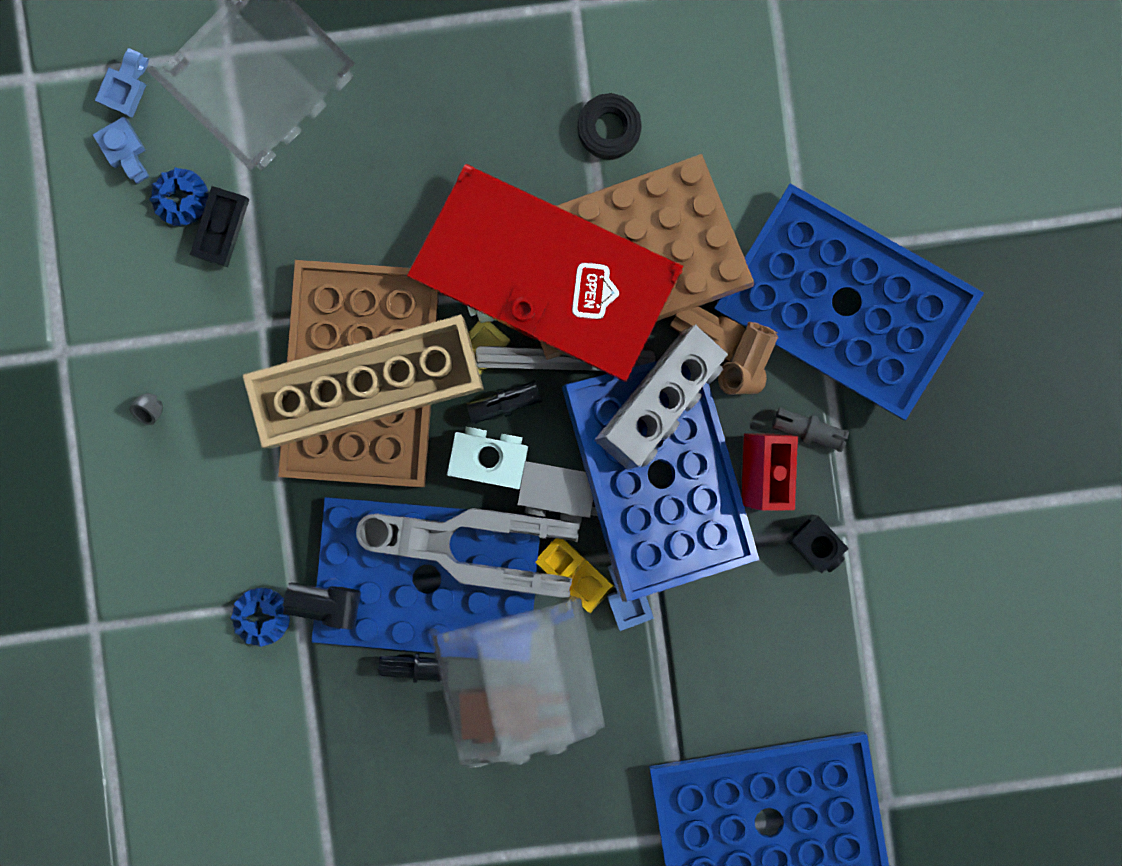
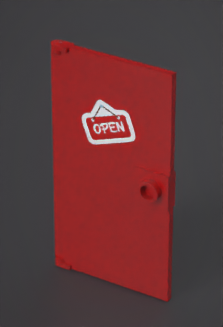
(545, 272)

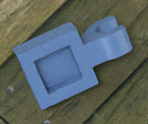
(121, 88)
(121, 147)
(628, 613)

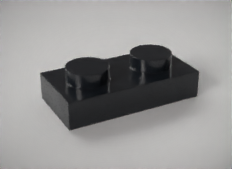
(219, 226)

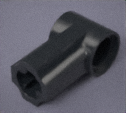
(331, 605)

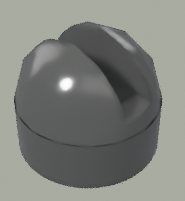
(146, 408)

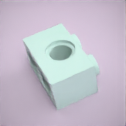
(467, 465)

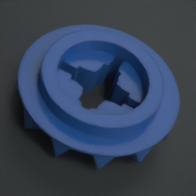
(191, 206)
(271, 604)

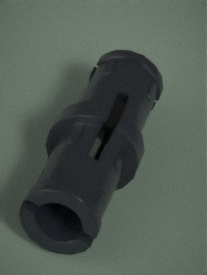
(503, 402)

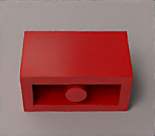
(769, 471)

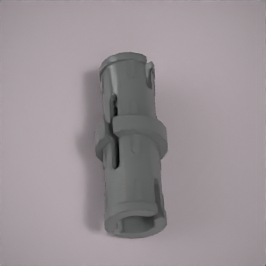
(810, 429)

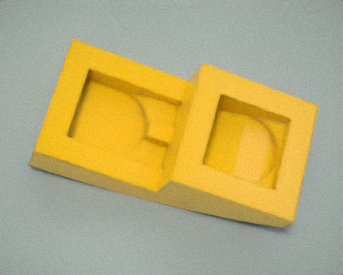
(587, 581)

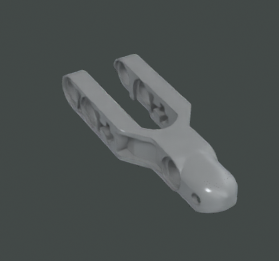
(432, 542)

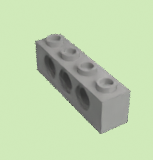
(621, 435)

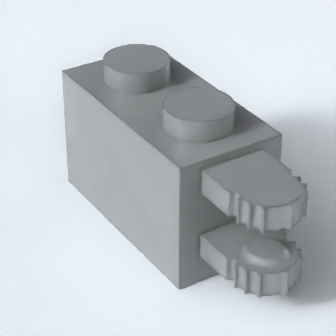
(556, 490)

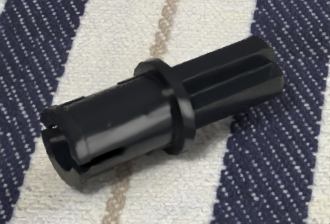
(417, 668)

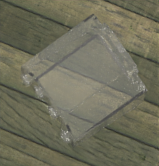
(256, 75)
(519, 684)

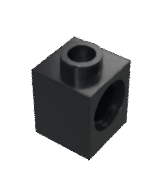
(805, 534)

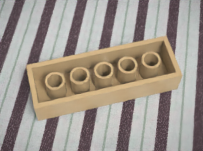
(363, 382)

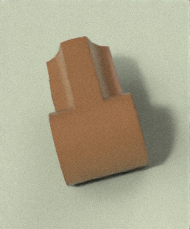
(721, 330)
(746, 371)

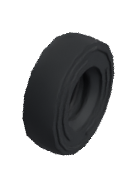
(607, 104)

